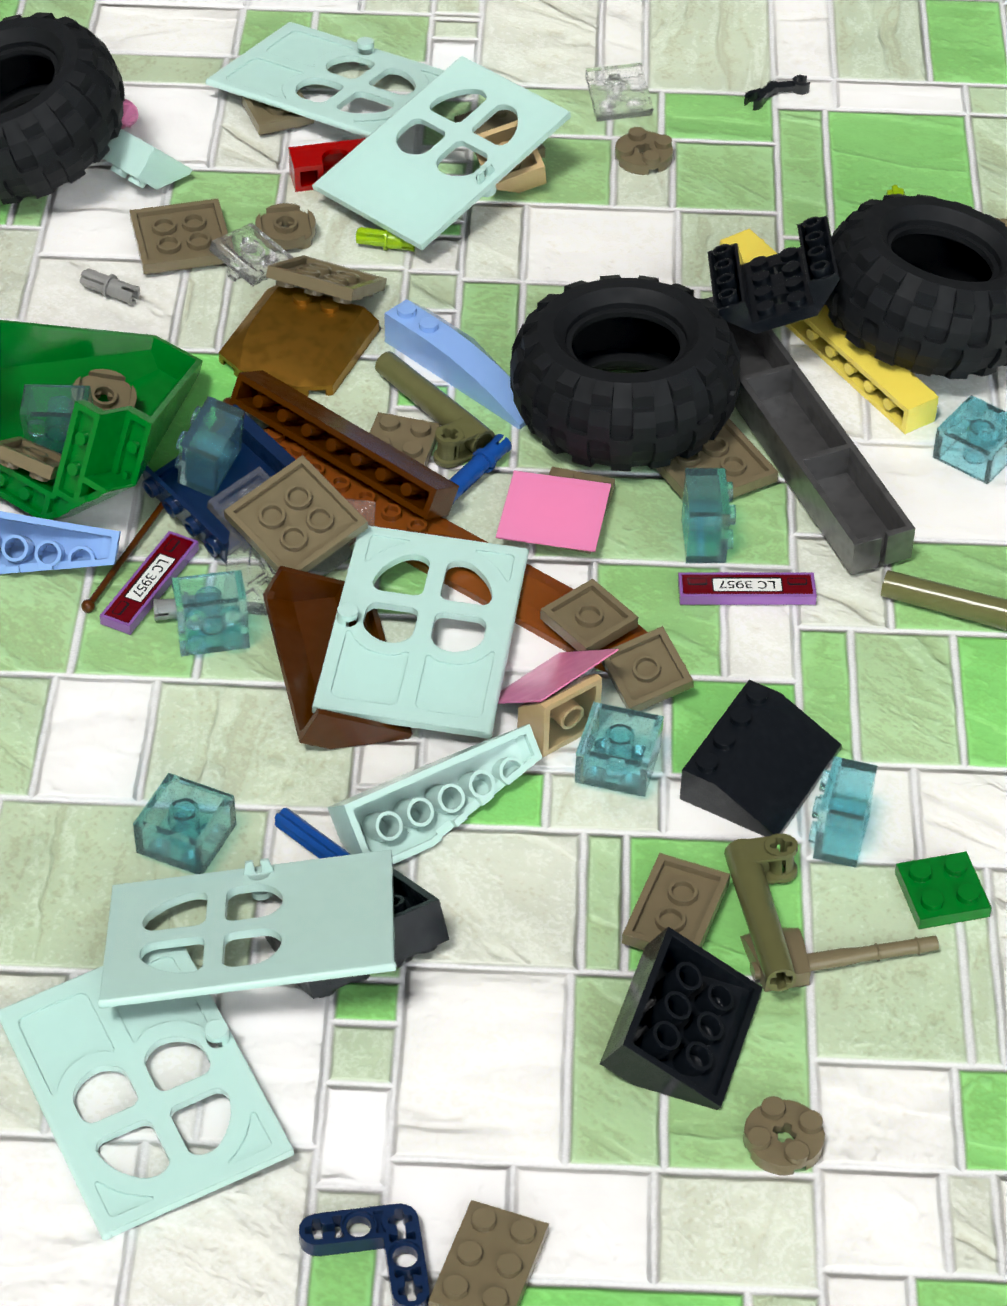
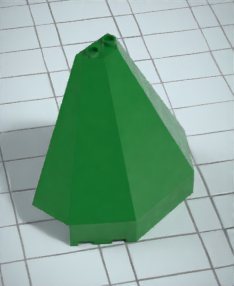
(102, 447)

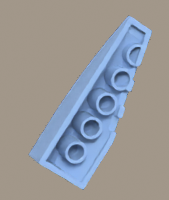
(451, 357)
(48, 544)

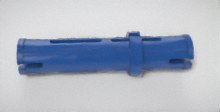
(482, 462)

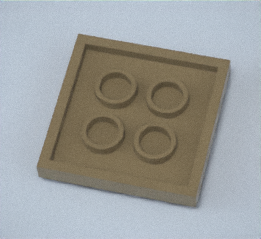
(177, 235)
(327, 278)
(729, 450)
(296, 518)

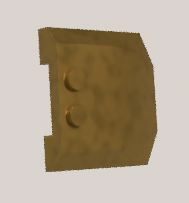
(301, 339)

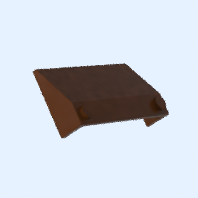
(301, 620)

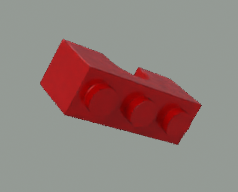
(312, 161)

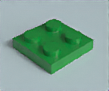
(942, 890)

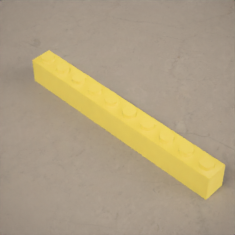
(887, 387)

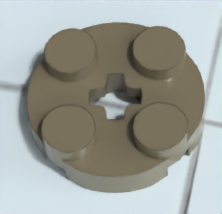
(656, 149)
(300, 225)
(110, 384)
(784, 1116)

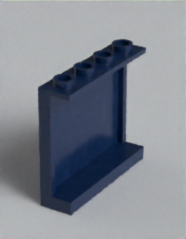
(191, 505)

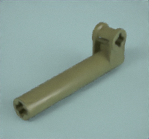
(459, 430)
(946, 599)
(752, 867)

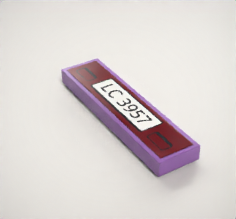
(149, 582)
(746, 588)

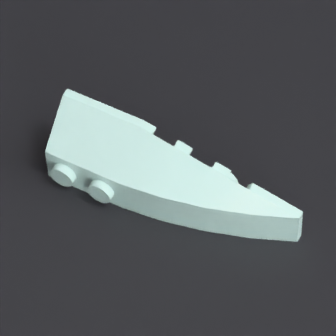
(143, 162)
(431, 800)

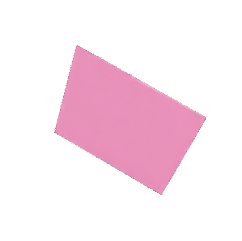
(554, 511)
(552, 676)

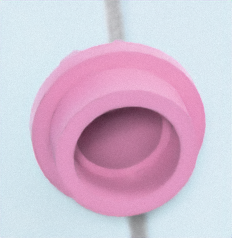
(130, 114)

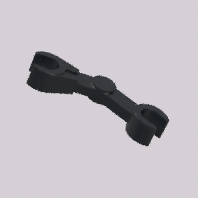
(760, 96)

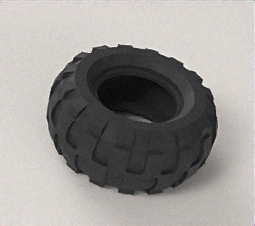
(55, 103)
(923, 285)
(625, 417)

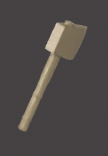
(807, 962)

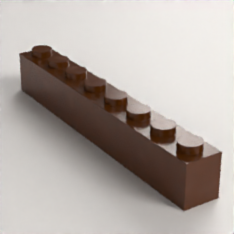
(344, 444)

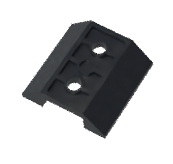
(775, 287)

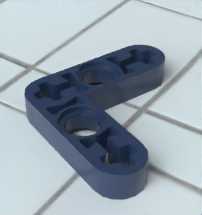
(382, 1235)

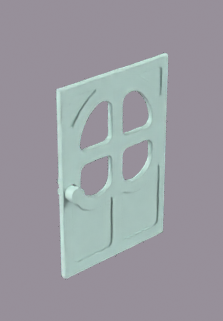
(301, 56)
(408, 190)
(415, 679)
(329, 926)
(67, 1039)

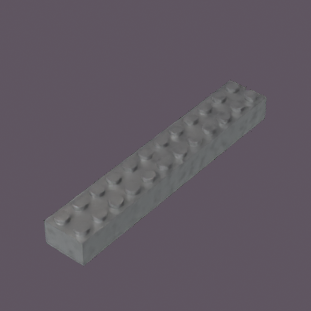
(818, 456)

